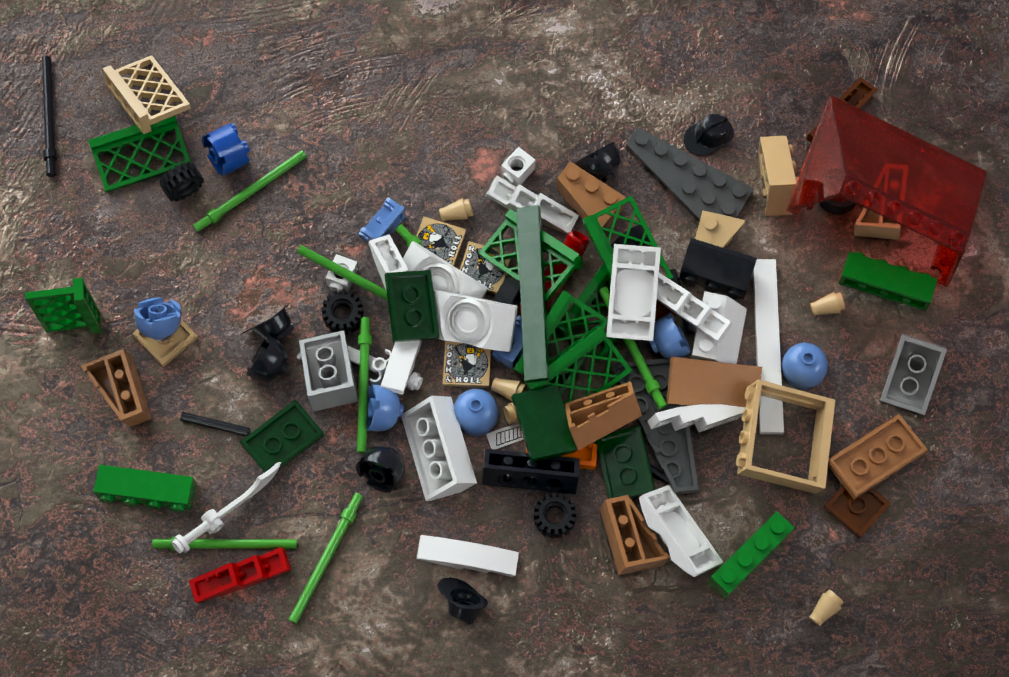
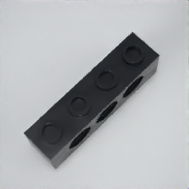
(517, 471)

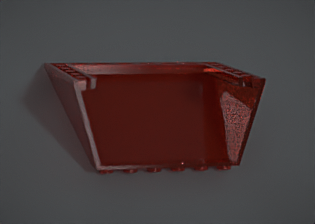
(894, 177)

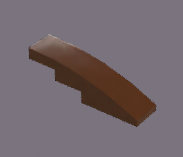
(857, 95)

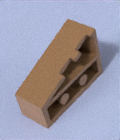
(587, 193)
(120, 385)
(601, 413)
(629, 537)

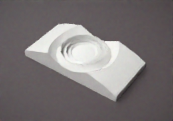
(444, 275)
(633, 292)
(475, 321)
(679, 531)

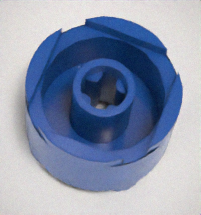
(226, 149)

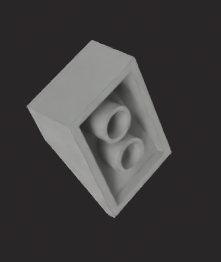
(328, 371)
(913, 373)

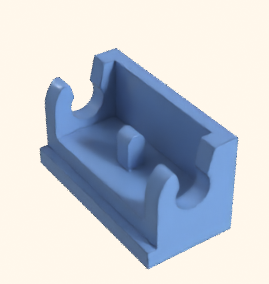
(384, 221)
(510, 358)

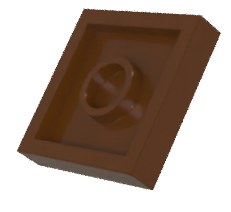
(857, 514)

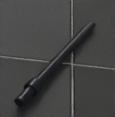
(49, 152)

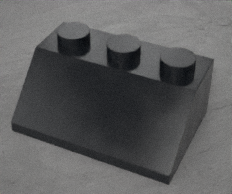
(717, 269)

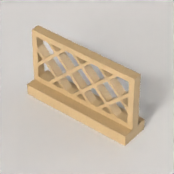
(131, 98)

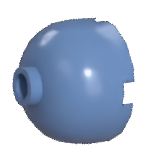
(157, 318)
(669, 338)
(804, 366)
(382, 408)
(476, 412)

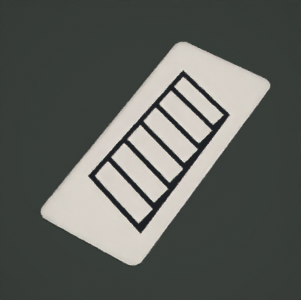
(505, 436)

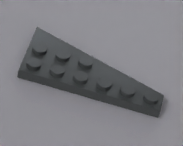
(688, 178)
(670, 447)

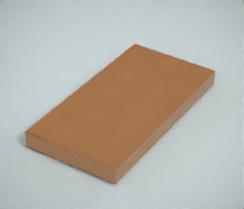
(709, 382)
(876, 456)

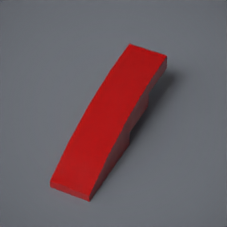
(239, 575)

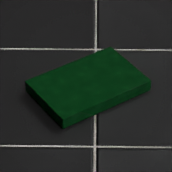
(411, 306)
(543, 423)
(282, 437)
(625, 463)

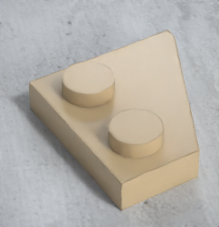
(718, 228)

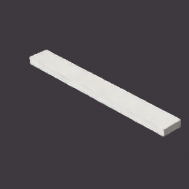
(768, 342)

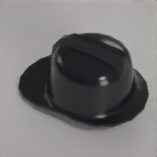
(708, 135)
(276, 326)
(462, 599)

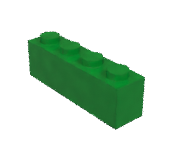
(888, 280)
(144, 487)
(751, 555)

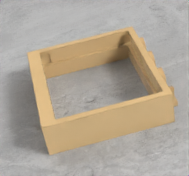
(821, 436)

